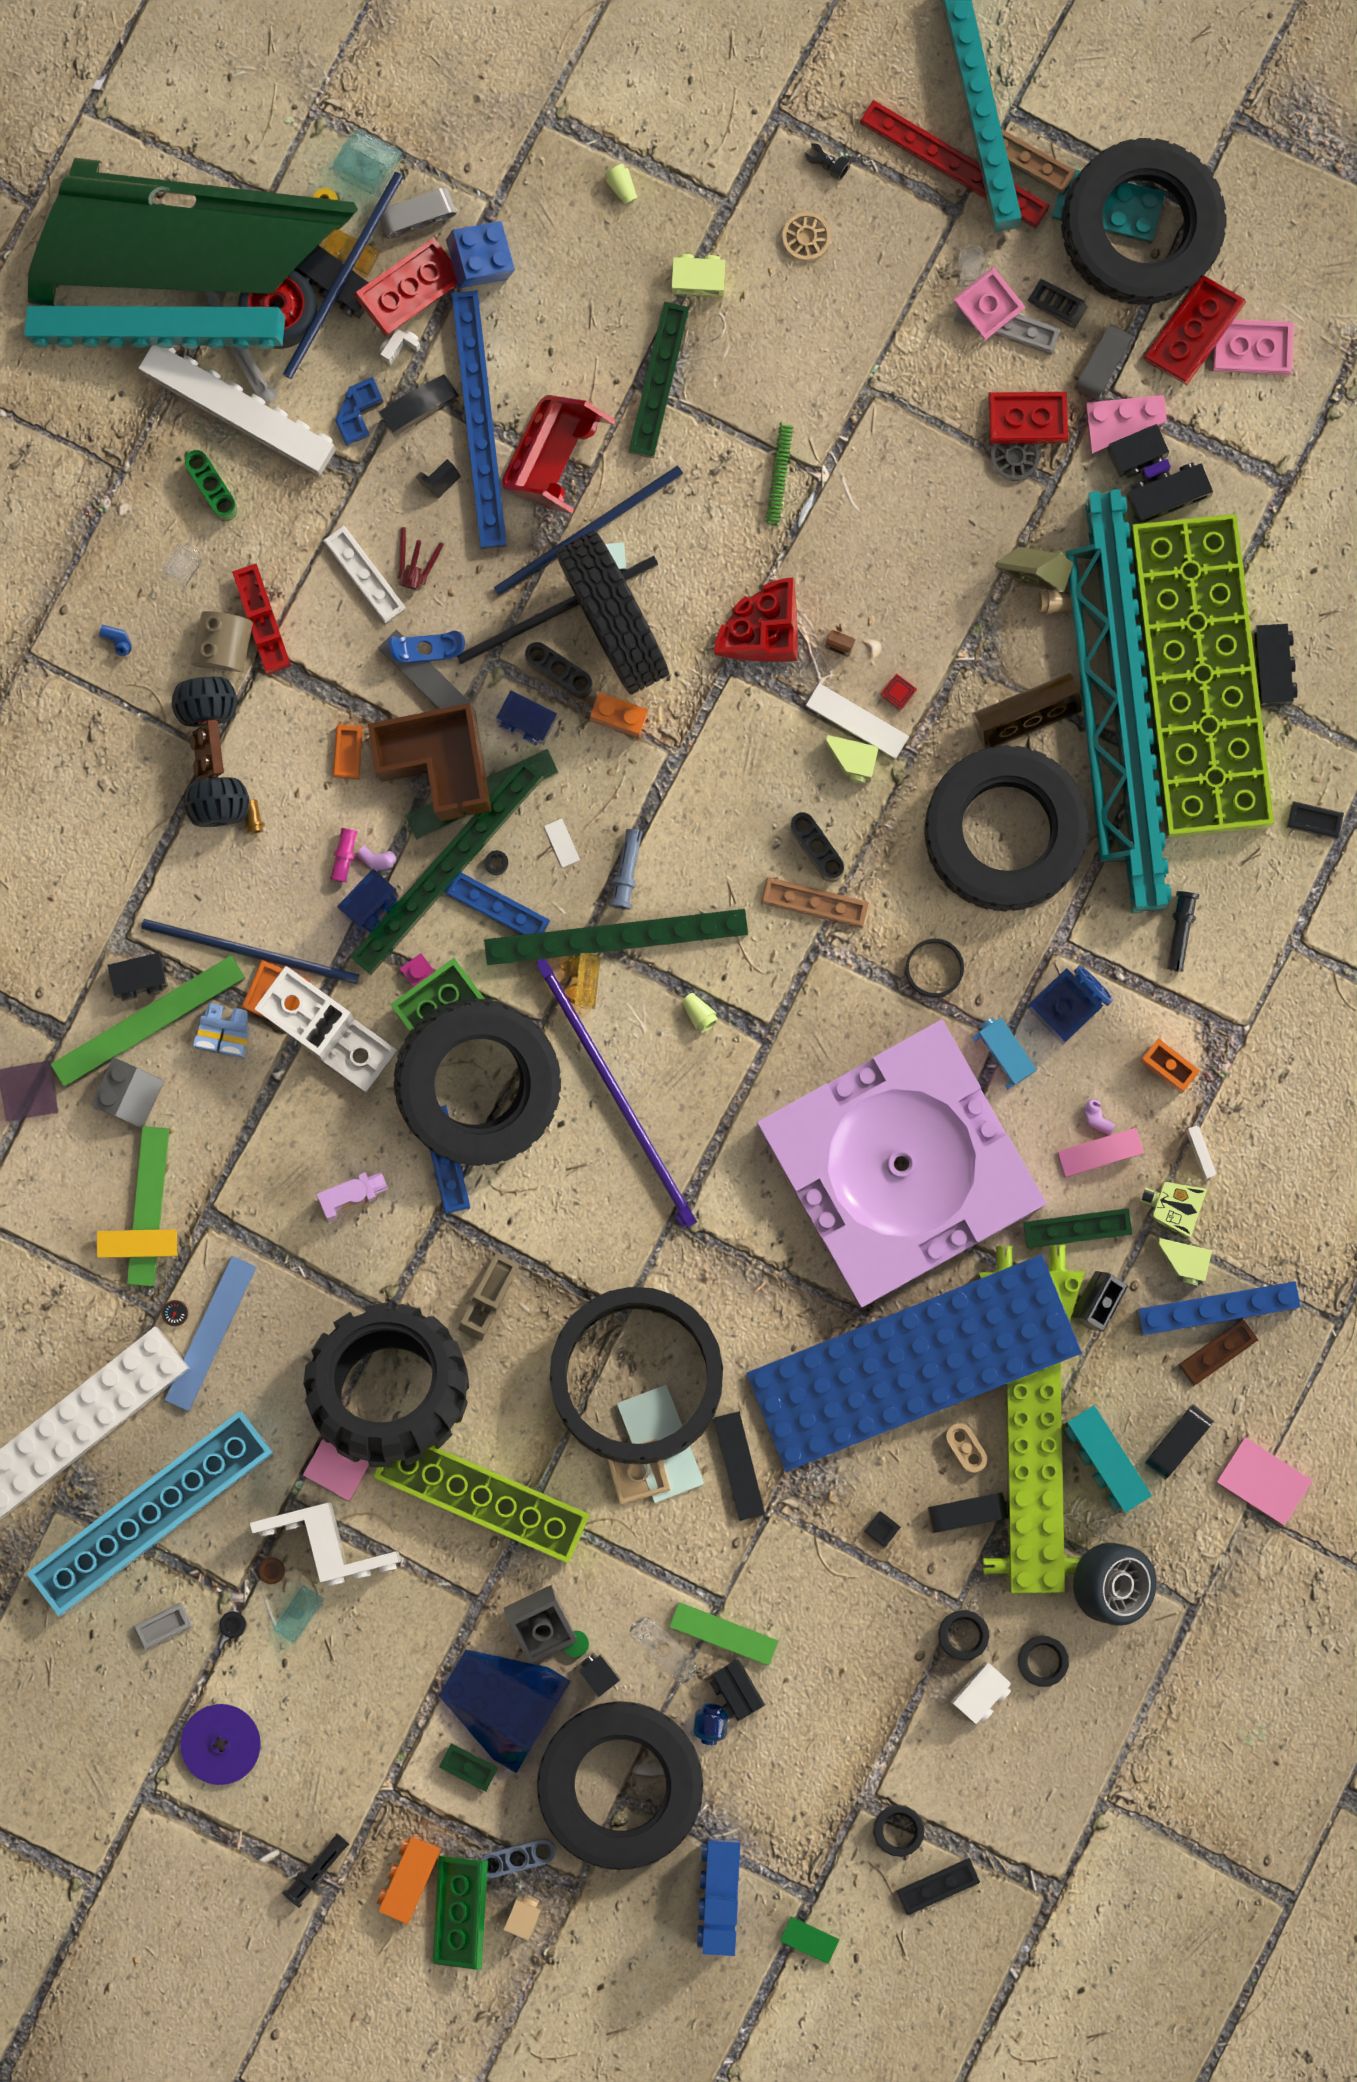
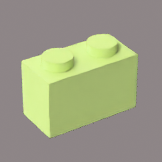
(698, 276)

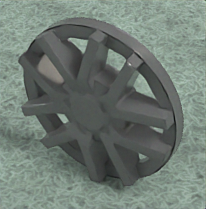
(1015, 457)

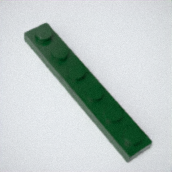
(659, 380)

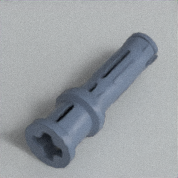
(624, 881)

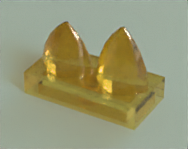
(586, 970)

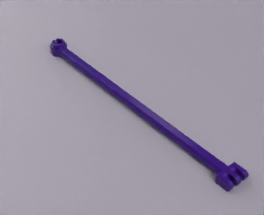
(684, 1216)

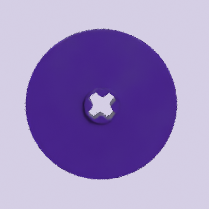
(210, 1763)

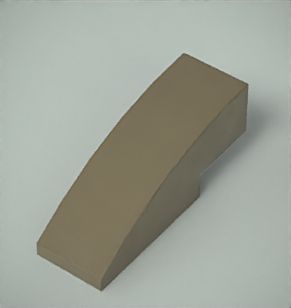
(488, 1297)

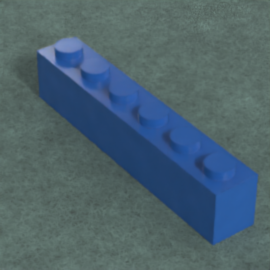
(1218, 1308)

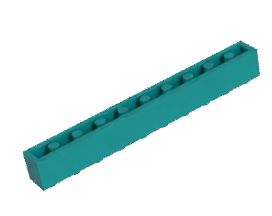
(982, 114)
(154, 326)

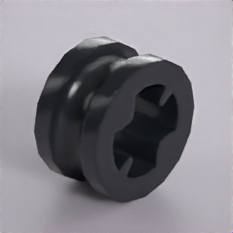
(504, 862)

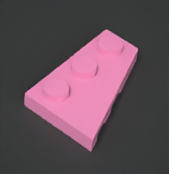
(1122, 417)

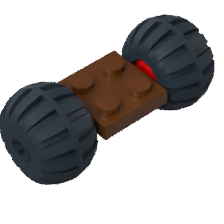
(211, 799)

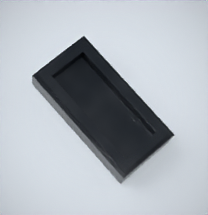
(1315, 820)

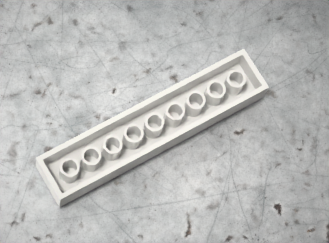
(86, 1417)

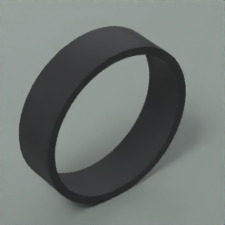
(949, 945)

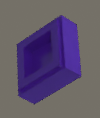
(1149, 473)

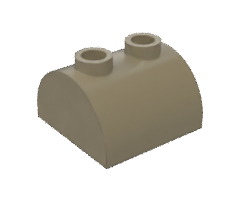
(222, 641)

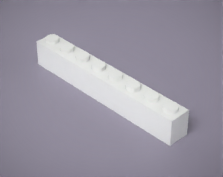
(237, 409)

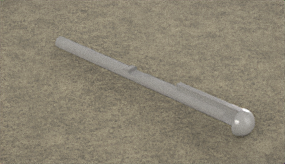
(247, 362)

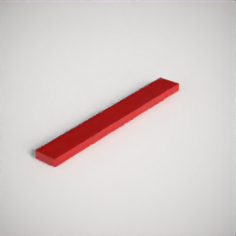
(943, 157)

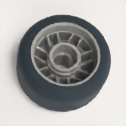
(1114, 1584)

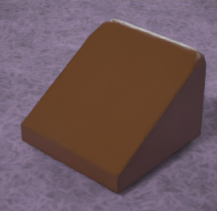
(840, 643)

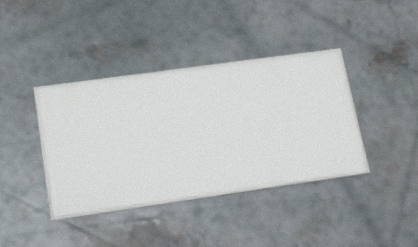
(562, 842)

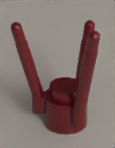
(411, 576)

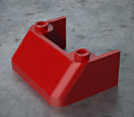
(547, 448)

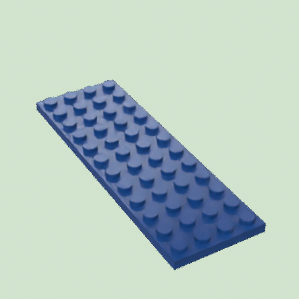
(914, 1362)

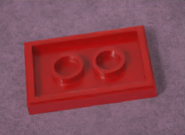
(1028, 417)

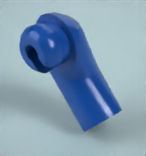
(119, 638)

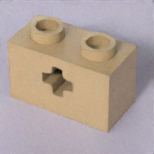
(523, 1916)

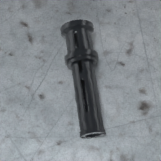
(1183, 918)
(307, 1880)

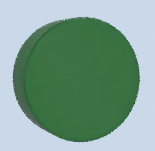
(578, 1648)

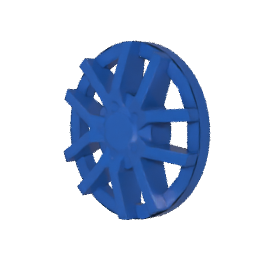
(1093, 985)

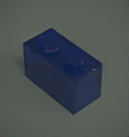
(526, 718)

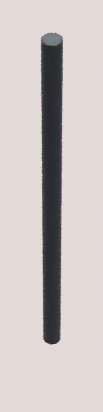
(544, 616)

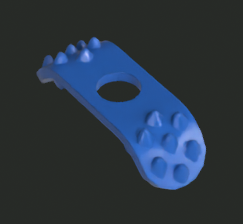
(443, 647)

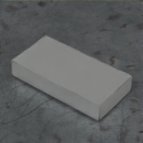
(163, 1626)

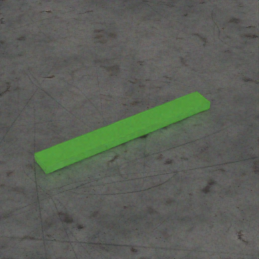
(148, 1021)

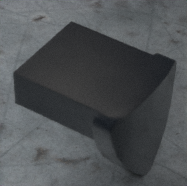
(440, 479)

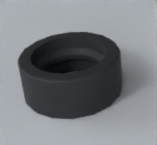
(983, 1631)
(1023, 1661)
(918, 1835)

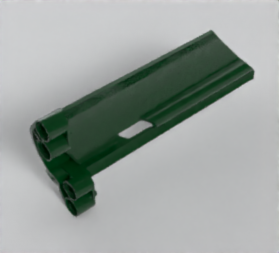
(230, 241)

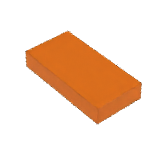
(348, 752)

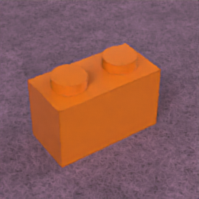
(619, 715)
(1169, 1066)

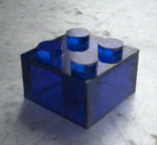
(368, 902)
(1064, 1006)

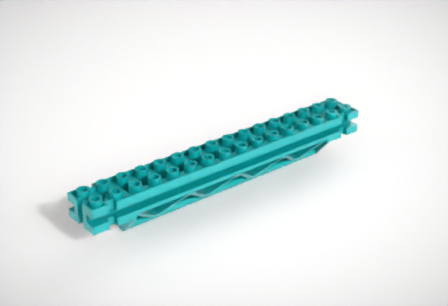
(1145, 842)

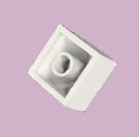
(981, 1693)

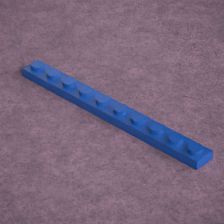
(479, 419)

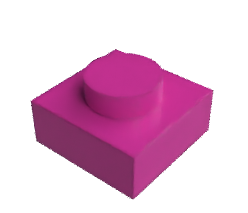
(417, 970)

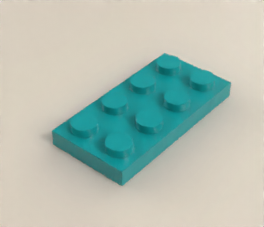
(1128, 210)

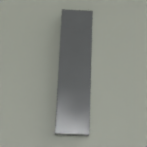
(427, 679)

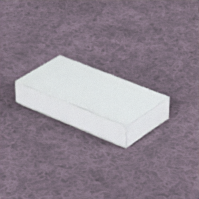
(1201, 1152)

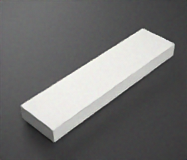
(364, 574)
(857, 721)

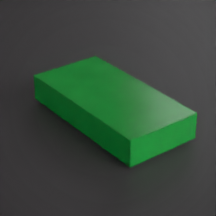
(809, 1940)

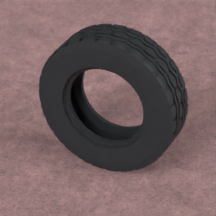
(1190, 185)
(612, 612)
(1021, 770)
(521, 1122)
(626, 1847)

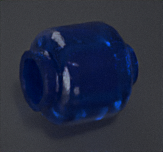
(710, 1724)

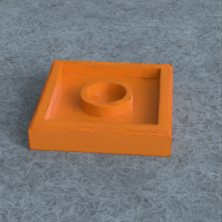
(263, 979)

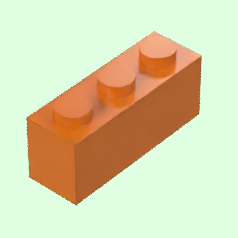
(408, 1879)

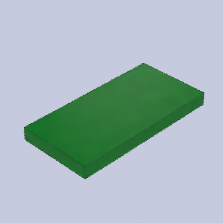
(460, 1912)

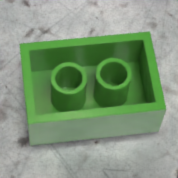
(441, 987)

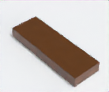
(1218, 1352)

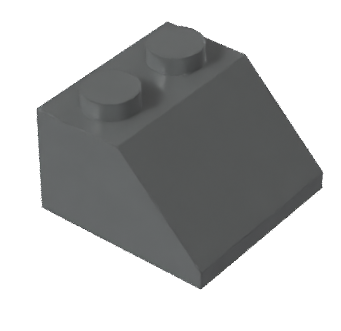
(127, 1093)
(540, 1624)

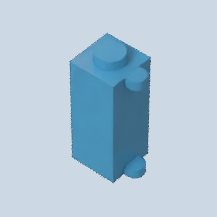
(1005, 1051)

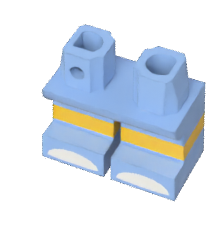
(212, 1028)

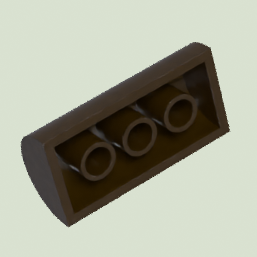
(1028, 711)

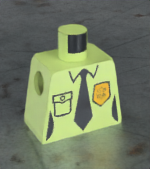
(1175, 1206)

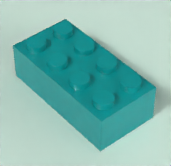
(1107, 1460)

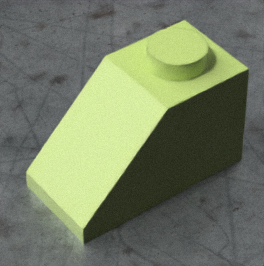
(853, 758)
(1186, 1260)

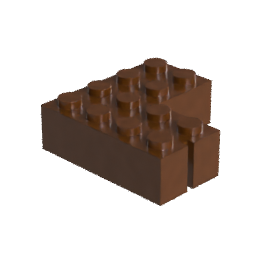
(439, 744)

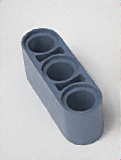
(527, 1849)

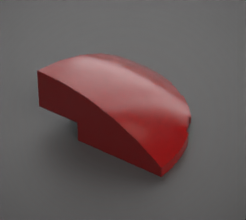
(762, 626)

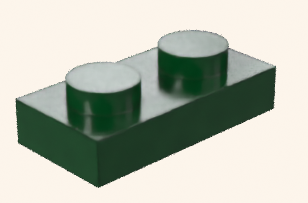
(468, 1767)

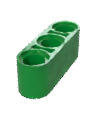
(205, 474)

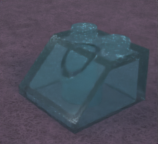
(366, 162)

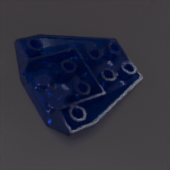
(503, 1702)

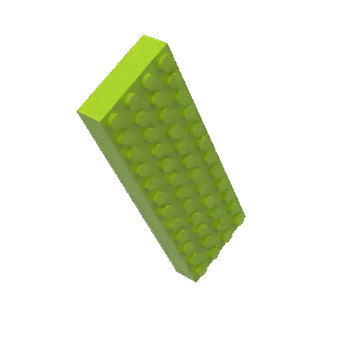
(1201, 676)

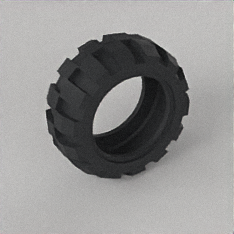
(377, 1330)

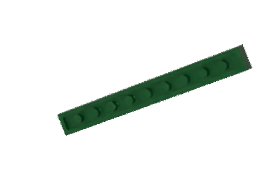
(446, 868)
(616, 937)

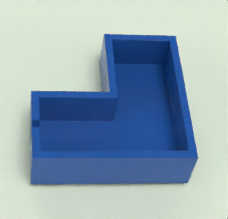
(720, 1903)

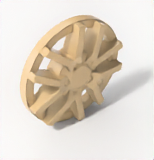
(806, 236)

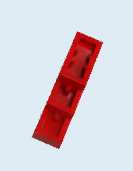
(261, 614)

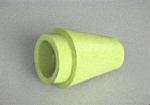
(621, 183)
(700, 1014)

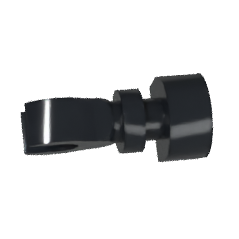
(838, 168)

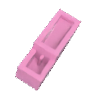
(1100, 1152)

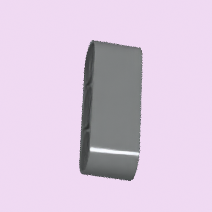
(417, 213)

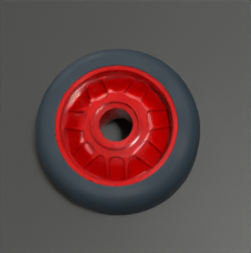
(299, 306)

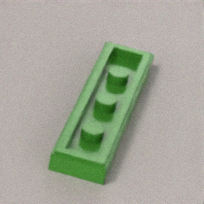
(724, 1633)

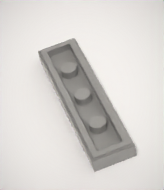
(1024, 331)

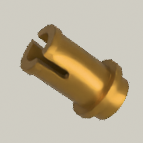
(253, 818)

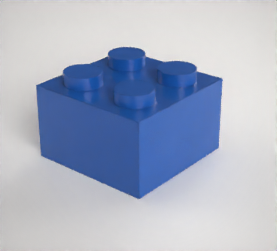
(480, 254)

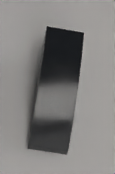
(418, 405)

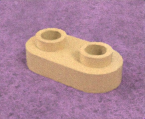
(968, 1446)

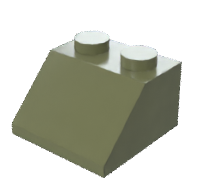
(1037, 567)

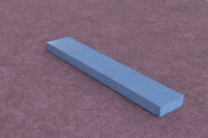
(211, 1332)

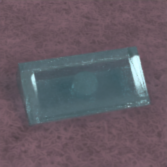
(299, 1614)

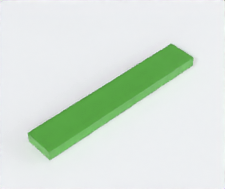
(149, 1198)

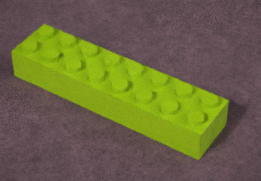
(490, 1501)

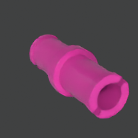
(343, 855)

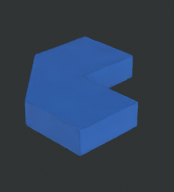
(357, 399)

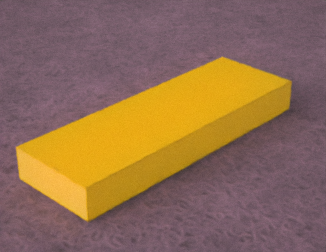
(137, 1243)

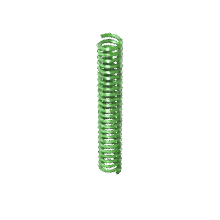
(779, 475)

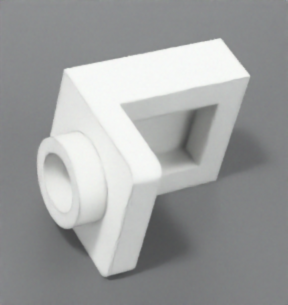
(391, 347)

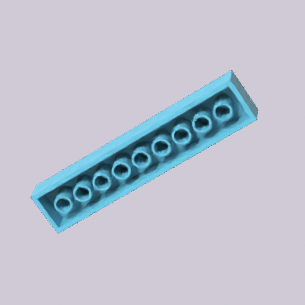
(150, 1513)

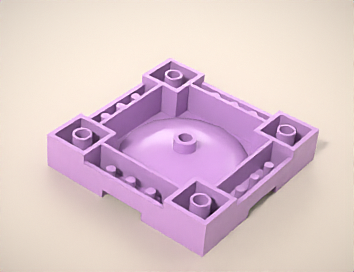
(913, 1106)

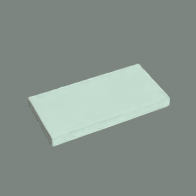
(655, 1417)

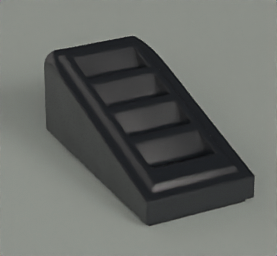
(1076, 314)

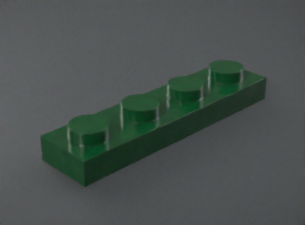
(1077, 1228)

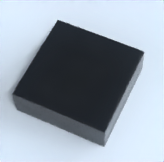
(882, 1529)

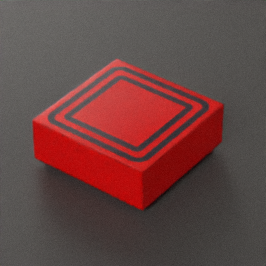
(898, 692)

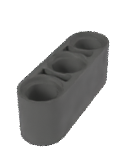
(1103, 362)

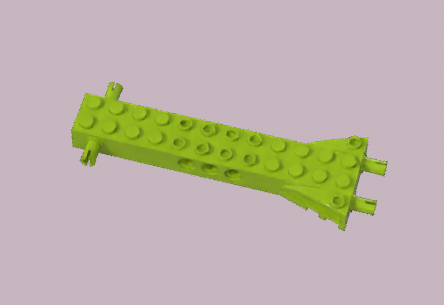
(1035, 1461)

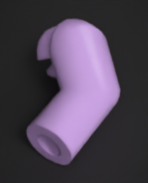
(377, 861)
(1094, 1117)

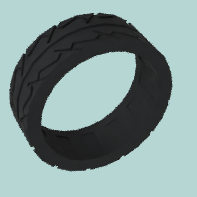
(618, 1301)

